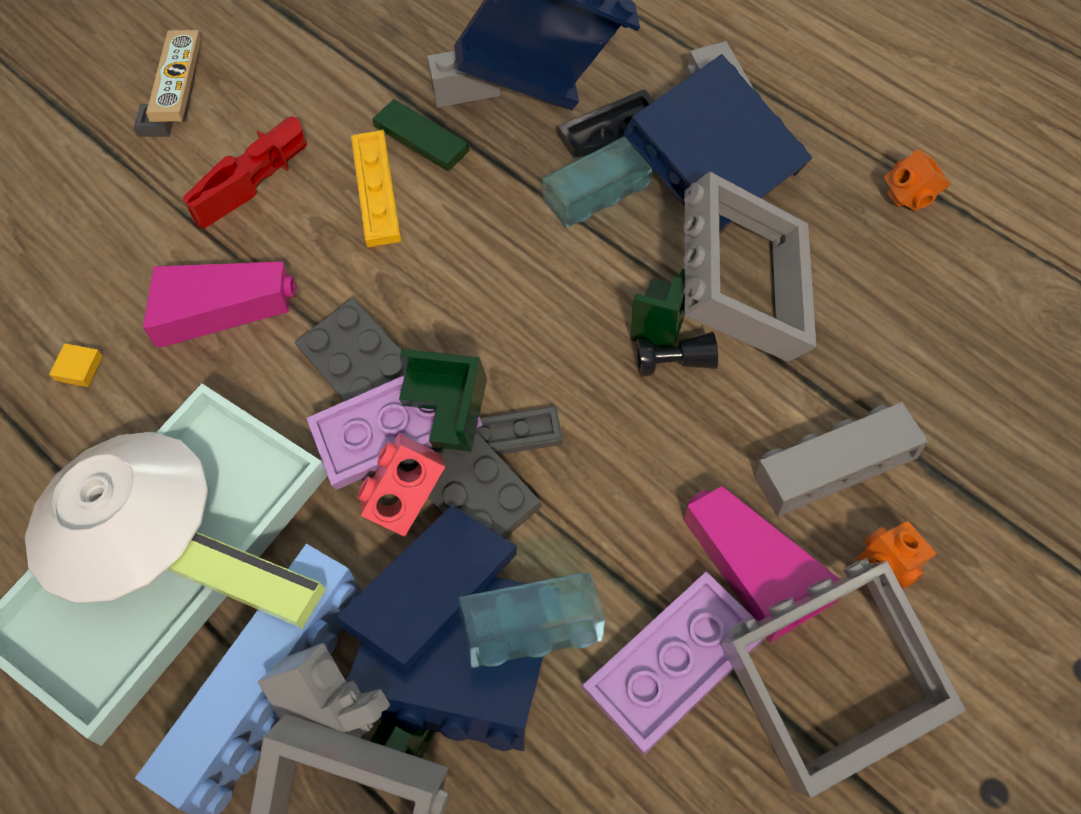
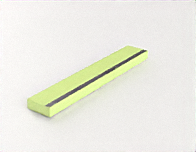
(249, 579)

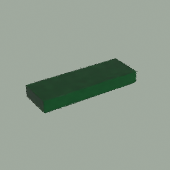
(421, 135)

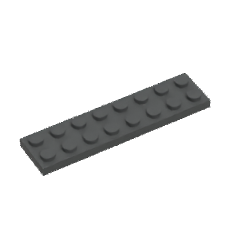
(360, 356)

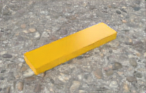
(375, 189)

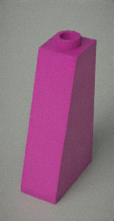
(213, 297)
(753, 555)

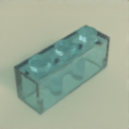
(596, 182)
(531, 619)

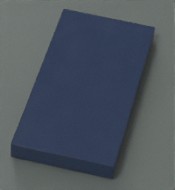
(421, 588)

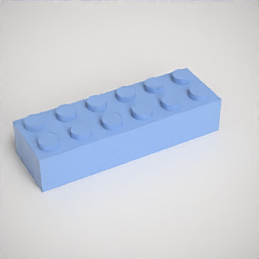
(230, 714)

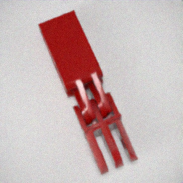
(235, 180)

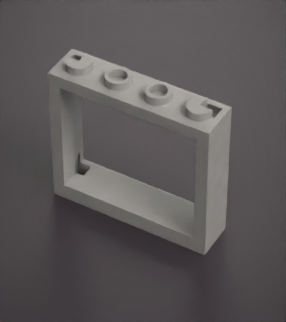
(794, 325)
(880, 740)
(346, 756)

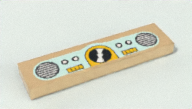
(174, 76)

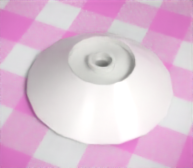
(116, 517)

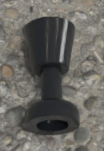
(692, 352)

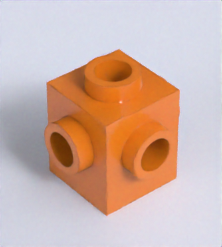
(916, 181)
(902, 549)

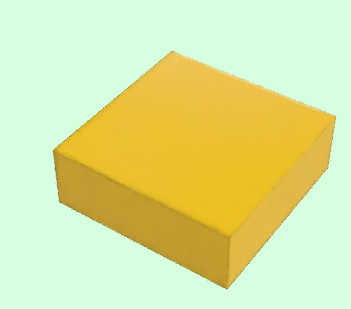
(76, 365)

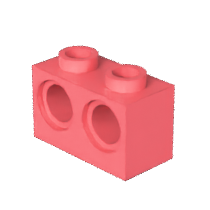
(410, 487)

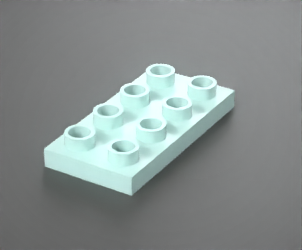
(105, 655)

